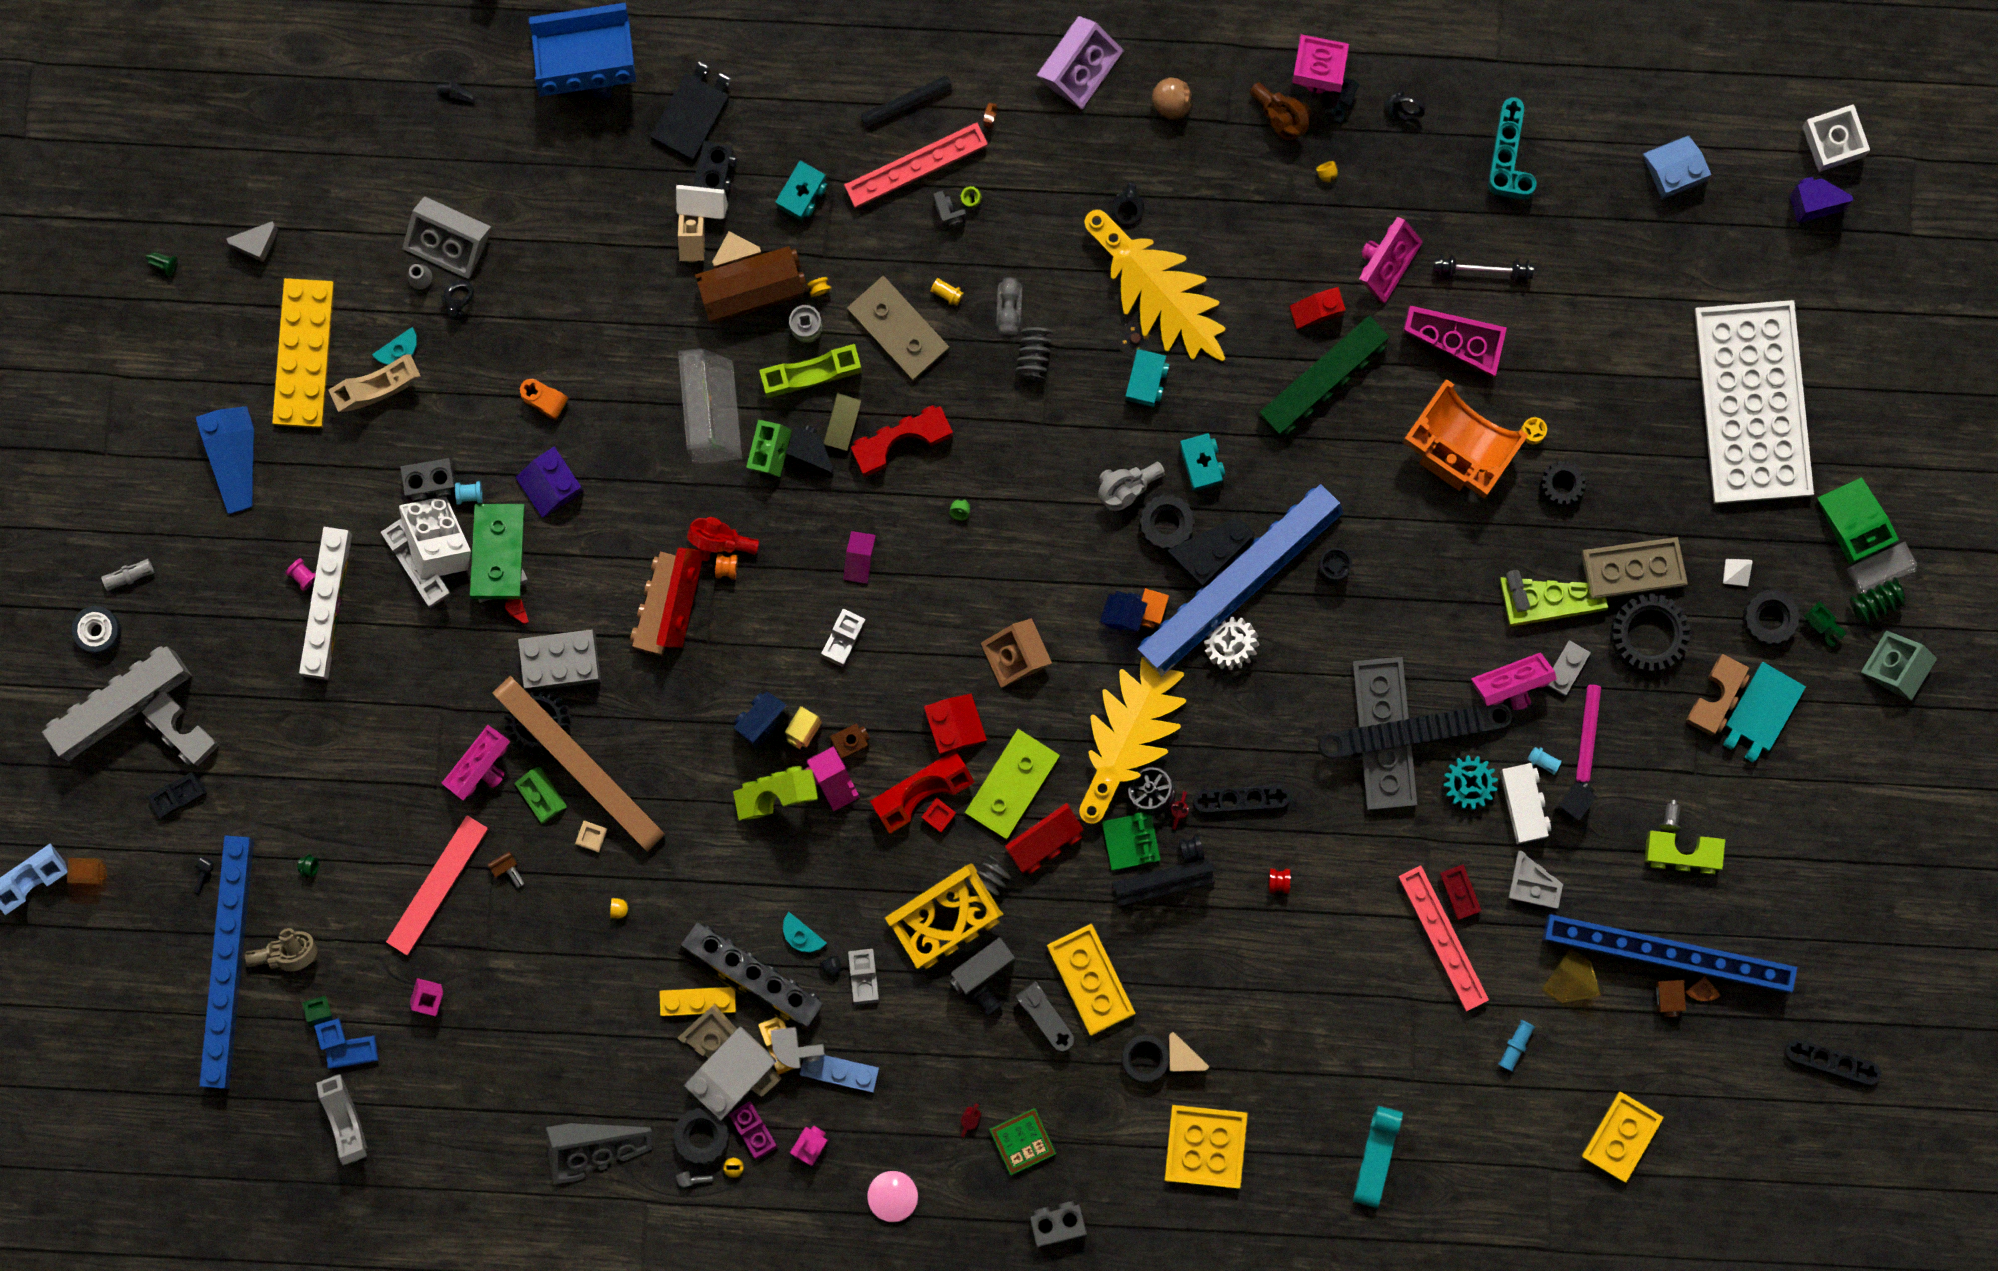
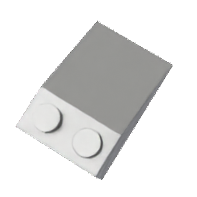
(730, 1073)

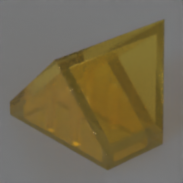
(1572, 979)

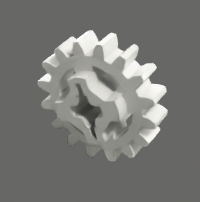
(1234, 645)

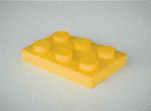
(1622, 1137)

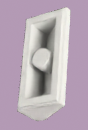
(701, 202)

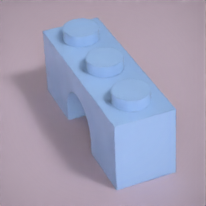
(42, 867)

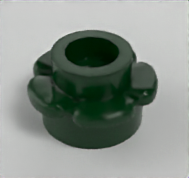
(308, 866)

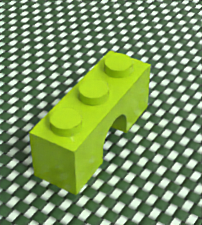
(1662, 852)

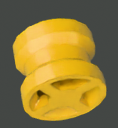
(1536, 426)

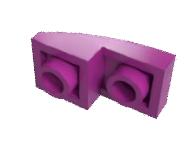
(753, 1130)

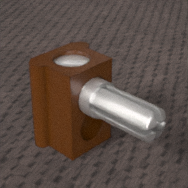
(506, 863)

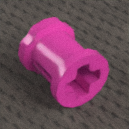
(301, 574)

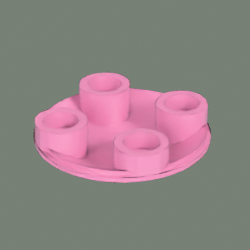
(892, 1196)

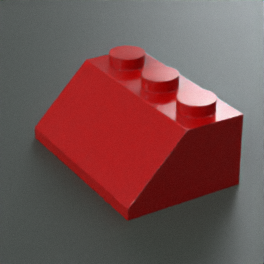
(1045, 839)

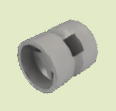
(805, 323)

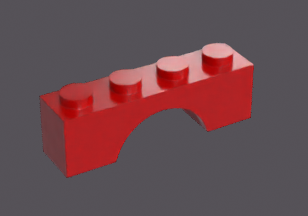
(929, 427)
(944, 775)

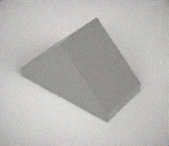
(255, 241)

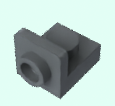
(944, 206)

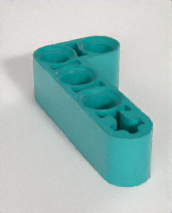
(1509, 147)
(1377, 1156)

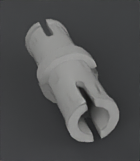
(127, 574)

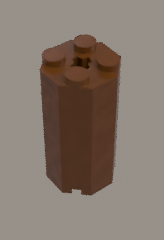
(751, 284)

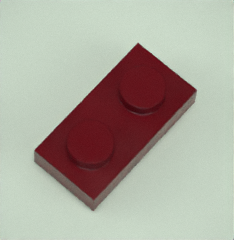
(1460, 892)

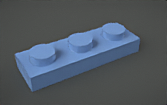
(841, 1072)

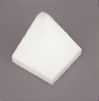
(1737, 572)

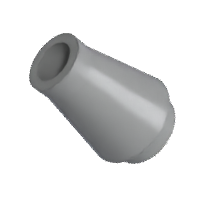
(422, 280)

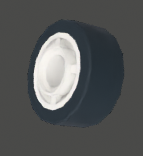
(106, 639)

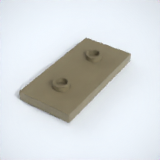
(898, 328)
(1634, 568)

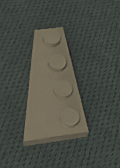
(710, 1033)

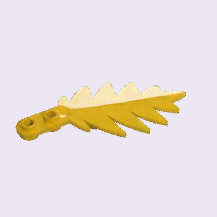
(1159, 288)
(1132, 727)

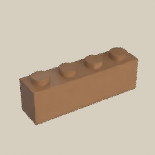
(651, 613)

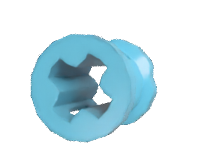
(469, 492)

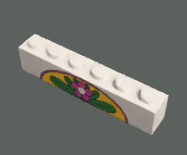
(325, 603)

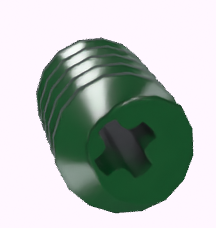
(1878, 600)

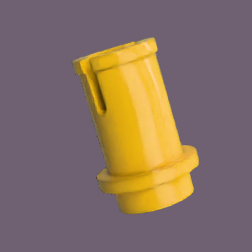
(947, 292)

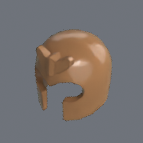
(1172, 98)

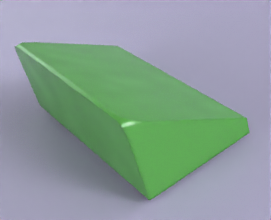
(540, 794)

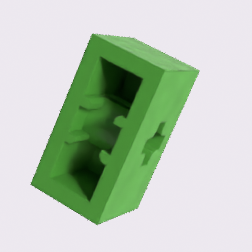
(769, 448)

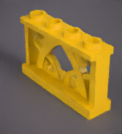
(911, 915)

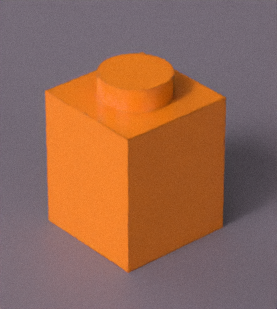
(1155, 608)

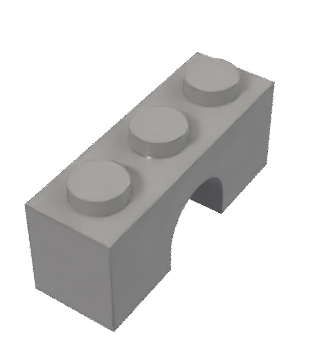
(163, 715)

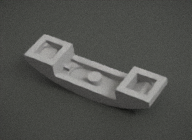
(431, 589)

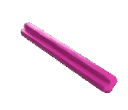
(1588, 733)

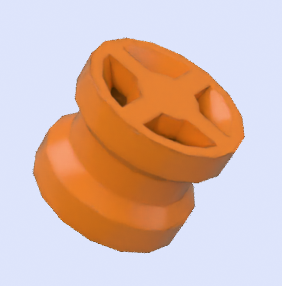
(726, 566)

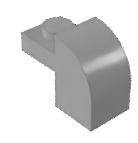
(788, 1051)

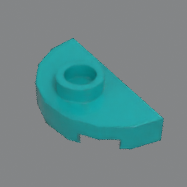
(400, 346)
(800, 935)

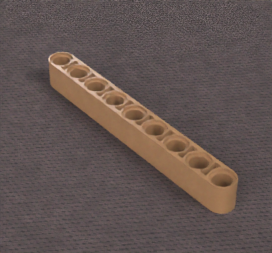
(578, 763)

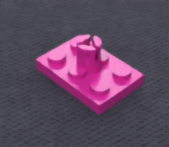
(1320, 64)
(1389, 259)
(1514, 681)
(478, 764)

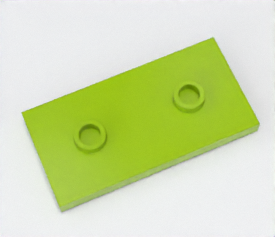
(1012, 784)

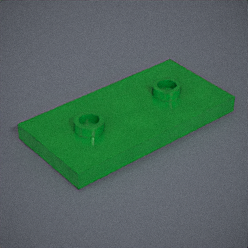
(497, 551)

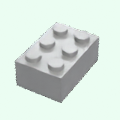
(559, 660)

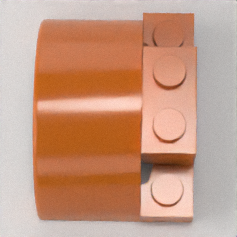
(1461, 443)

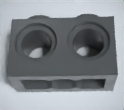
(428, 472)
(1059, 1230)

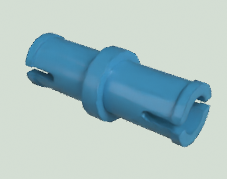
(1516, 1045)

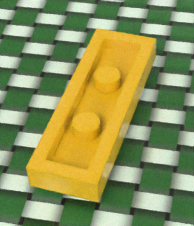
(696, 1001)

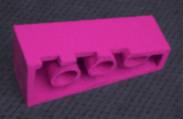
(1462, 338)

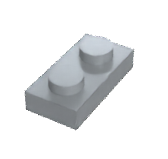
(1568, 667)

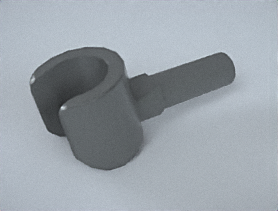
(685, 1180)

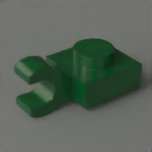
(1823, 621)

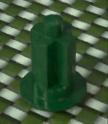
(162, 262)

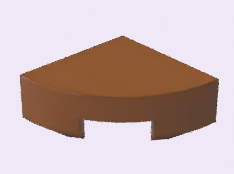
(990, 115)
(1702, 990)

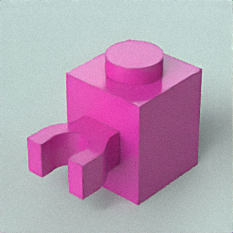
(810, 1145)

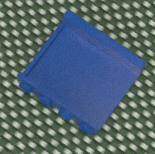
(582, 49)

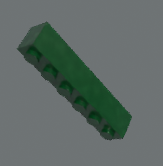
(1323, 376)

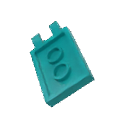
(1763, 710)

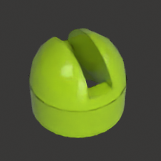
(967, 198)

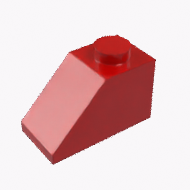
(1318, 308)

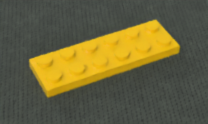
(303, 353)

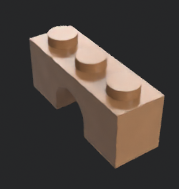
(1729, 677)

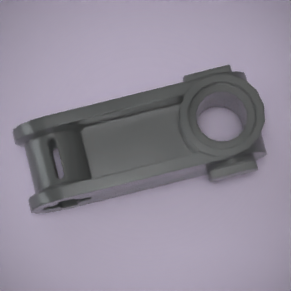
(1039, 1007)

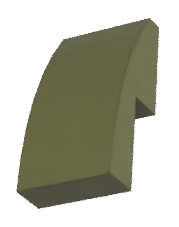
(842, 422)

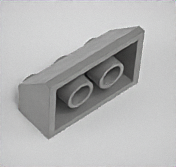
(446, 237)

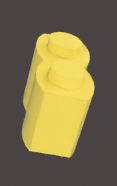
(802, 728)

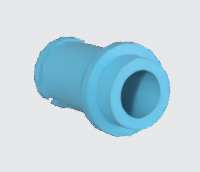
(1544, 760)

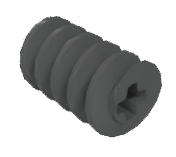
(1033, 352)
(991, 879)

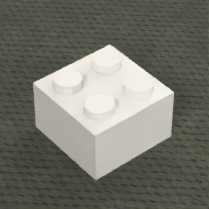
(1836, 138)

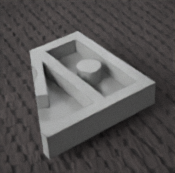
(1534, 884)

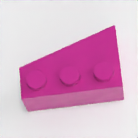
(833, 778)

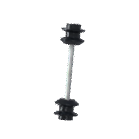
(1517, 271)

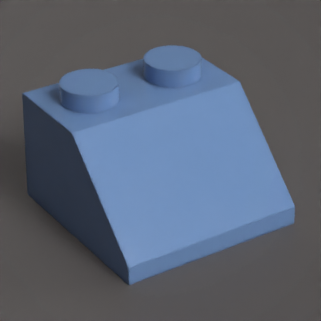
(1677, 166)

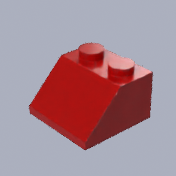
(955, 723)

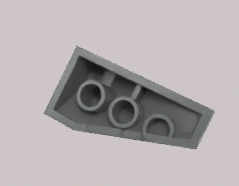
(585, 1147)

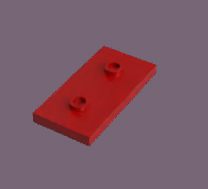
(680, 597)

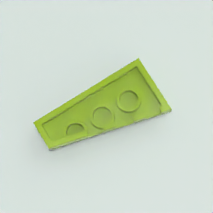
(1550, 601)

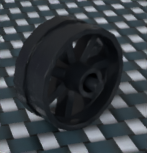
(1152, 791)

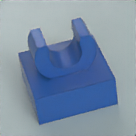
(330, 1034)

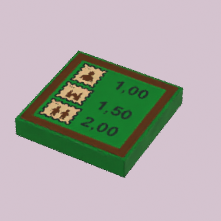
(1022, 1141)

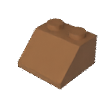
(1016, 652)

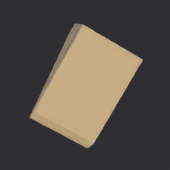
(734, 250)
(1182, 1057)

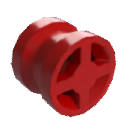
(1279, 881)

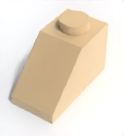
(691, 238)

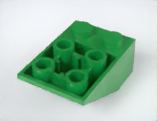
(1857, 520)

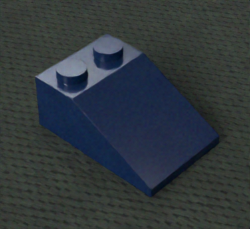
(761, 719)

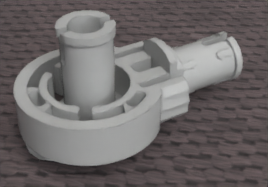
(1134, 484)

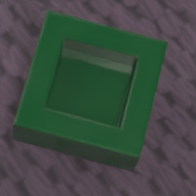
(317, 1011)

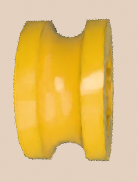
(819, 286)

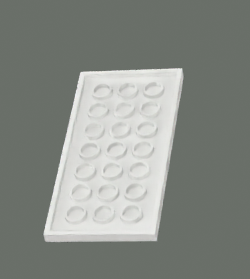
(1754, 402)

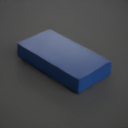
(353, 1052)

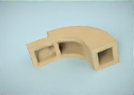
(372, 388)

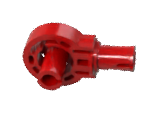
(718, 538)

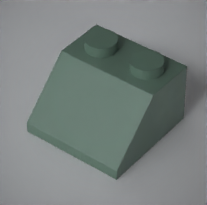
(1899, 664)

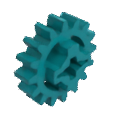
(1460, 775)

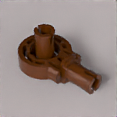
(1276, 110)

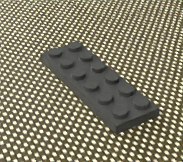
(1379, 700)

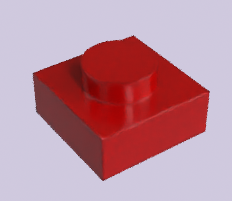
(938, 815)

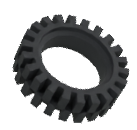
(1660, 605)

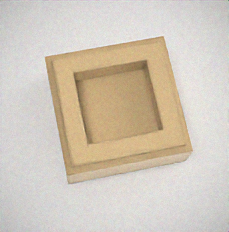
(591, 836)

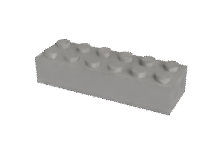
(116, 703)

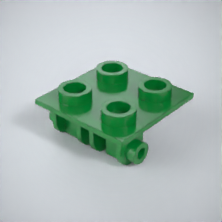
(1131, 841)

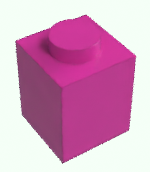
(426, 997)

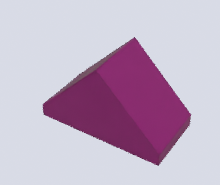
(859, 557)

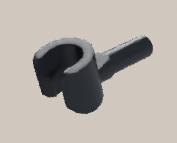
(205, 865)

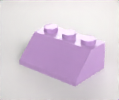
(1080, 62)

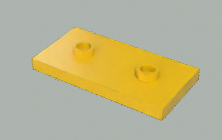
(1091, 979)

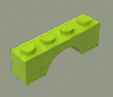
(797, 376)
(758, 797)

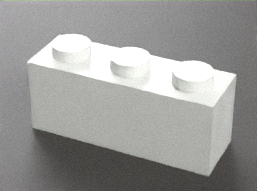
(1525, 803)

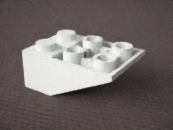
(434, 538)

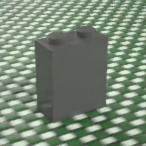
(981, 967)

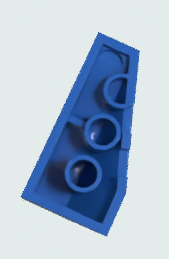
(229, 446)

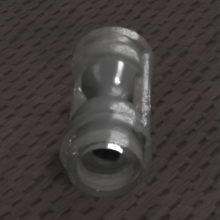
(1008, 318)

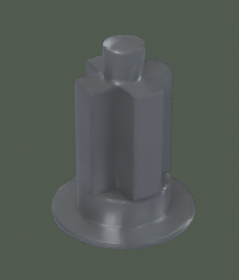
(1671, 817)

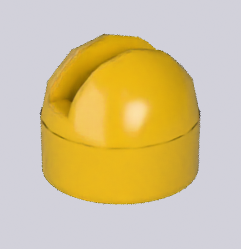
(1327, 171)
(618, 908)
(733, 1173)

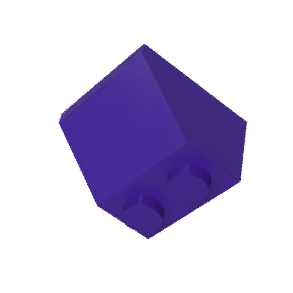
(1818, 199)
(549, 482)

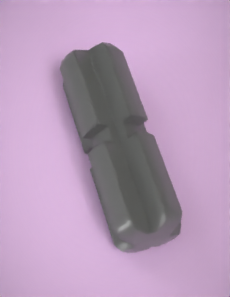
(1519, 595)

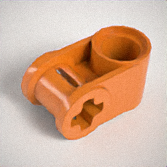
(547, 399)

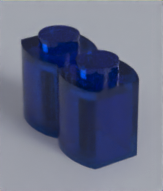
(1123, 611)

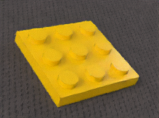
(1206, 1146)

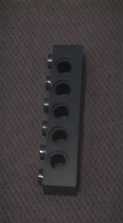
(754, 990)

